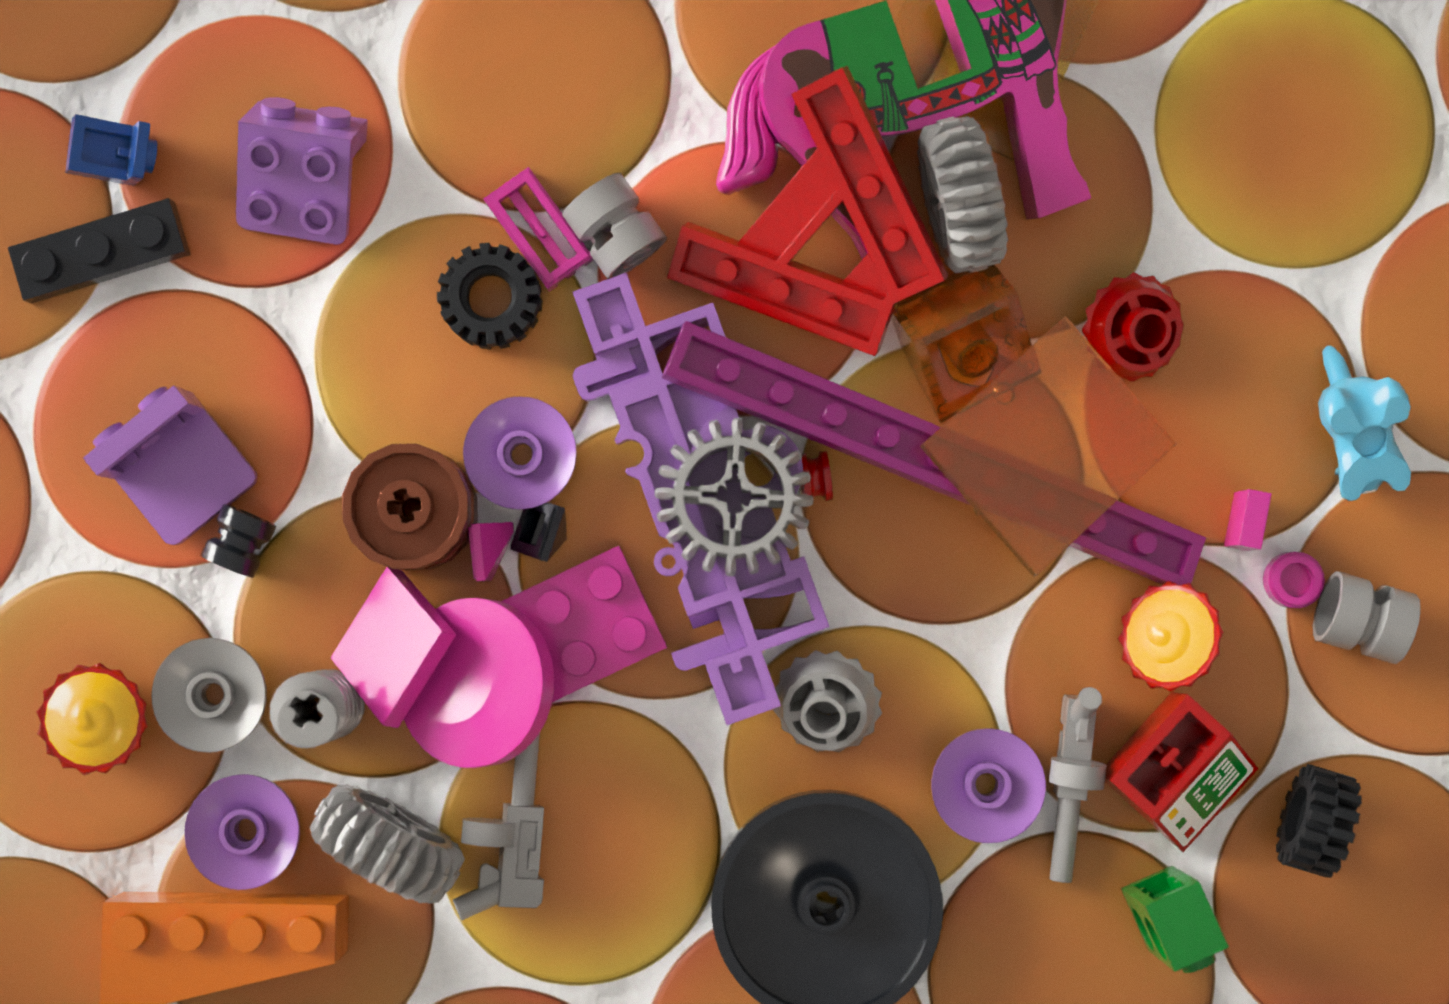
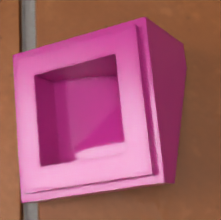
(488, 547)

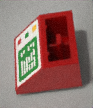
(1179, 769)

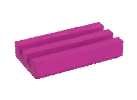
(566, 268)

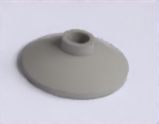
(182, 702)

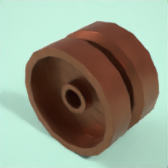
(377, 500)

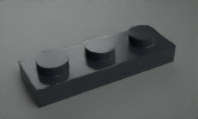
(99, 251)

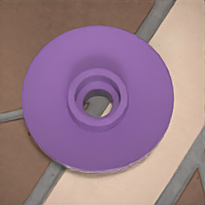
(490, 449)
(1012, 802)
(215, 839)

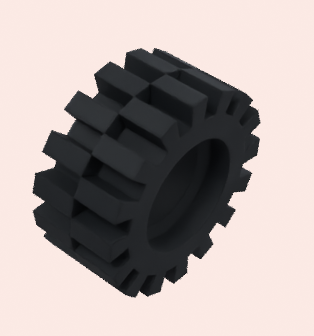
(482, 263)
(1318, 821)

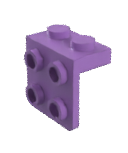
(297, 169)
(173, 463)

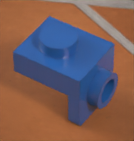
(110, 150)

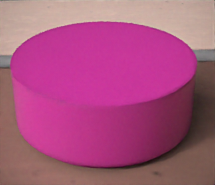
(1293, 580)

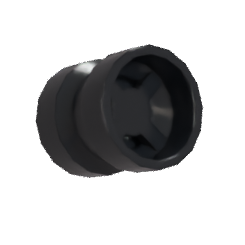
(239, 539)

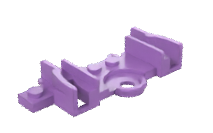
(658, 418)

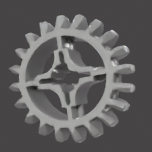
(962, 194)
(735, 447)
(386, 844)

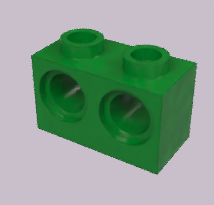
(1175, 919)

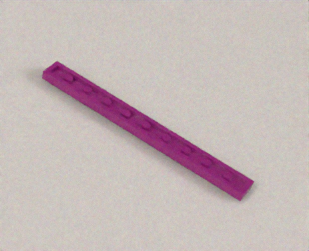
(893, 441)

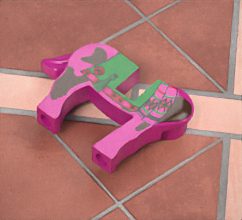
(1001, 52)

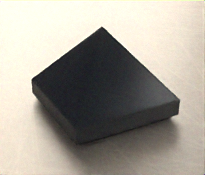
(540, 531)

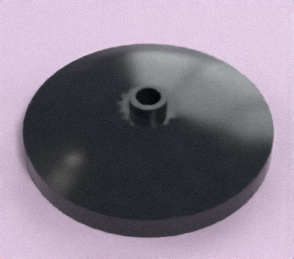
(859, 949)

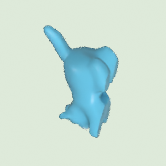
(1361, 421)

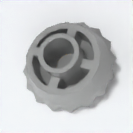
(827, 701)

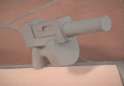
(1073, 776)
(519, 840)

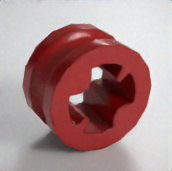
(820, 476)

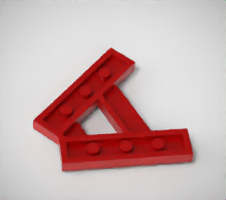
(846, 168)

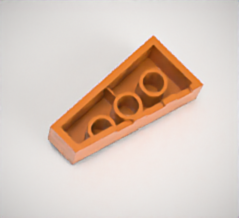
(204, 943)

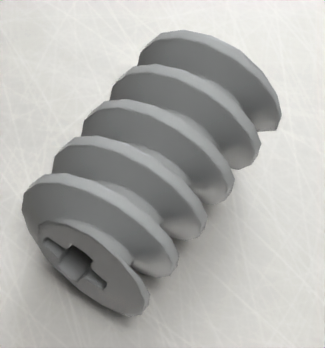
(295, 711)

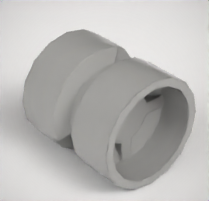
(612, 223)
(1377, 620)

